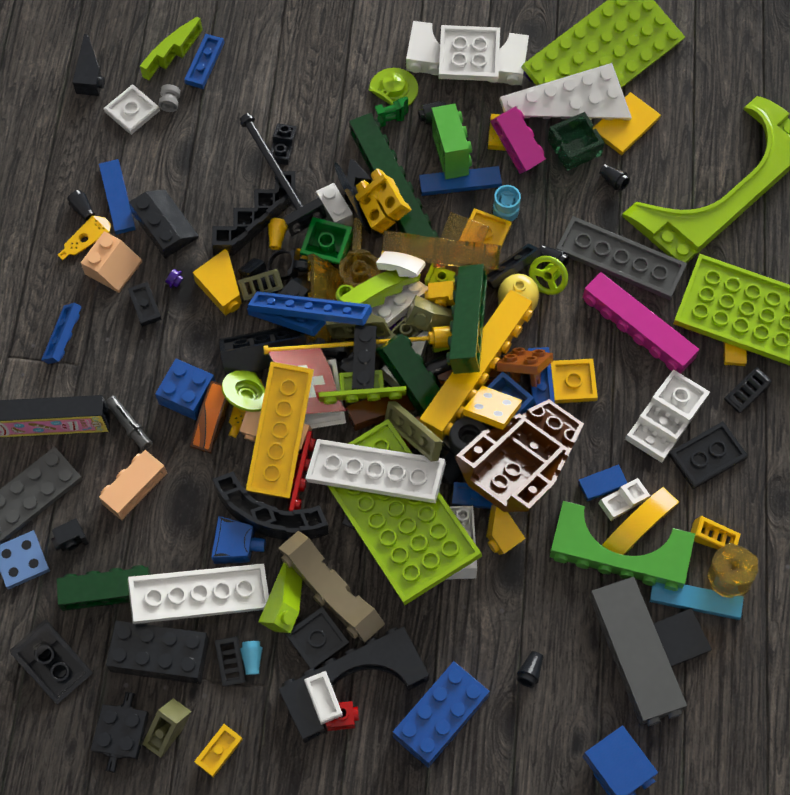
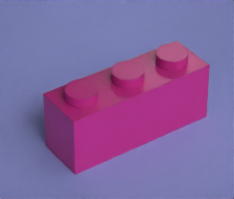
(518, 139)

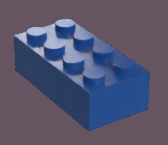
(440, 714)

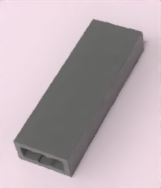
(637, 652)

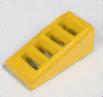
(704, 539)

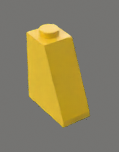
(219, 282)

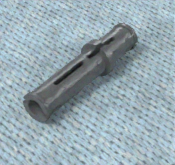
(133, 429)

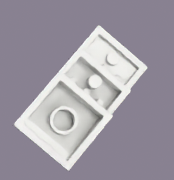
(667, 415)

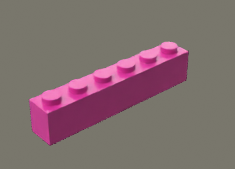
(640, 323)

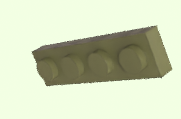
(414, 431)

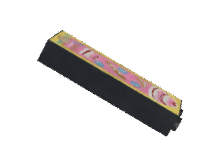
(54, 416)

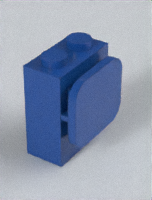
(620, 764)

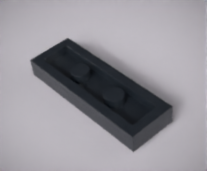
(513, 265)
(364, 357)

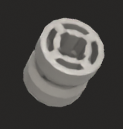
(169, 99)

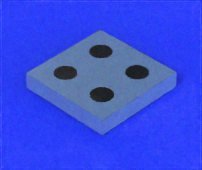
(22, 560)

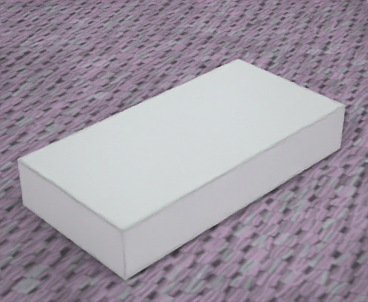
(323, 697)

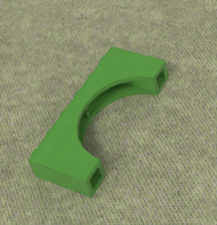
(576, 545)

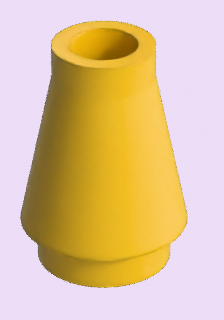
(276, 231)

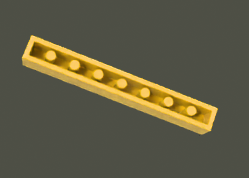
(461, 387)

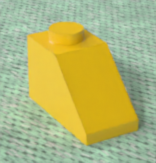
(502, 531)

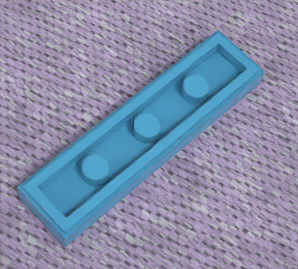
(699, 600)

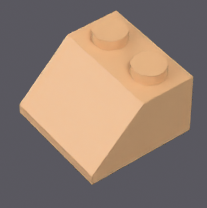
(110, 262)

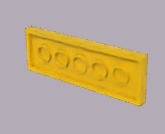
(279, 430)

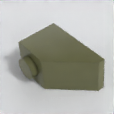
(166, 727)

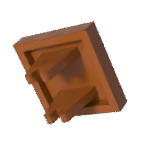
(525, 362)

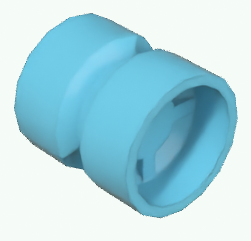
(506, 202)

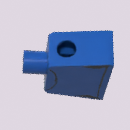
(235, 542)

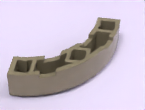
(330, 588)

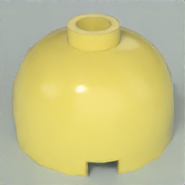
(521, 285)

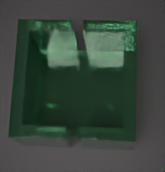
(572, 141)

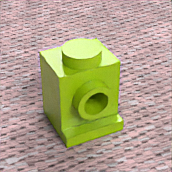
(439, 275)

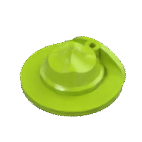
(394, 84)
(243, 390)

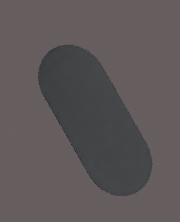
(351, 195)

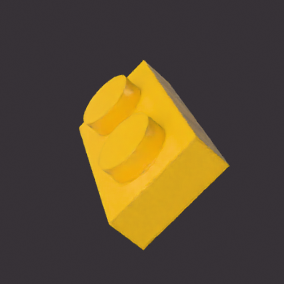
(218, 750)

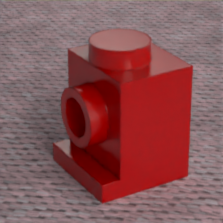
(346, 722)

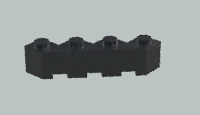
(251, 221)

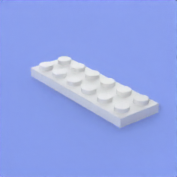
(375, 470)
(197, 593)

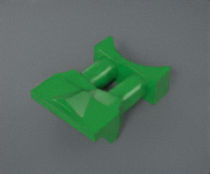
(395, 111)

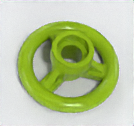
(555, 268)

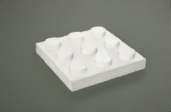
(469, 53)

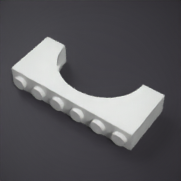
(424, 54)

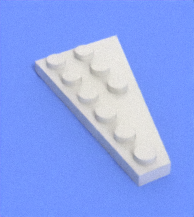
(590, 91)

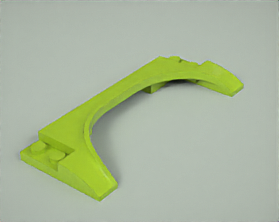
(687, 232)

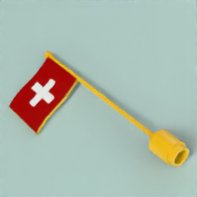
(322, 381)

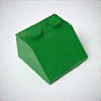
(327, 240)

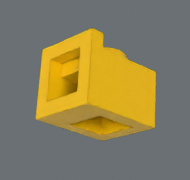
(441, 293)

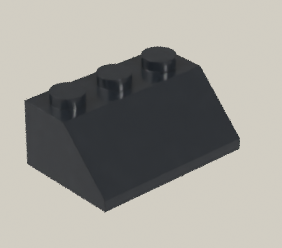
(162, 221)

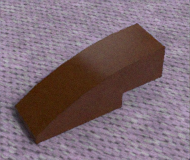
(373, 412)

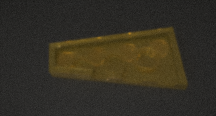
(324, 284)

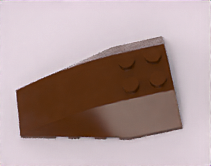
(523, 459)

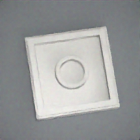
(131, 109)

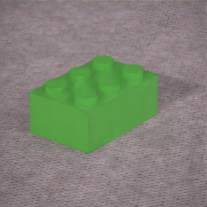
(451, 141)

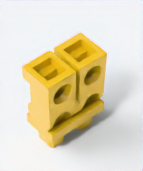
(381, 201)

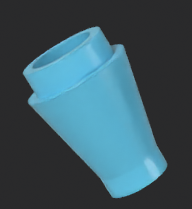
(251, 655)

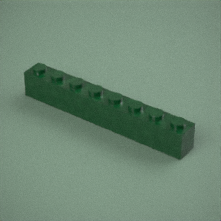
(377, 155)

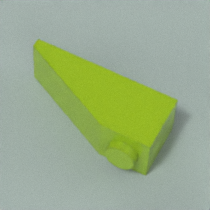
(283, 602)

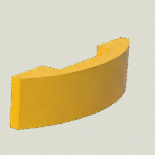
(640, 522)

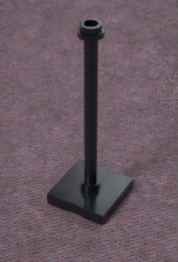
(301, 218)

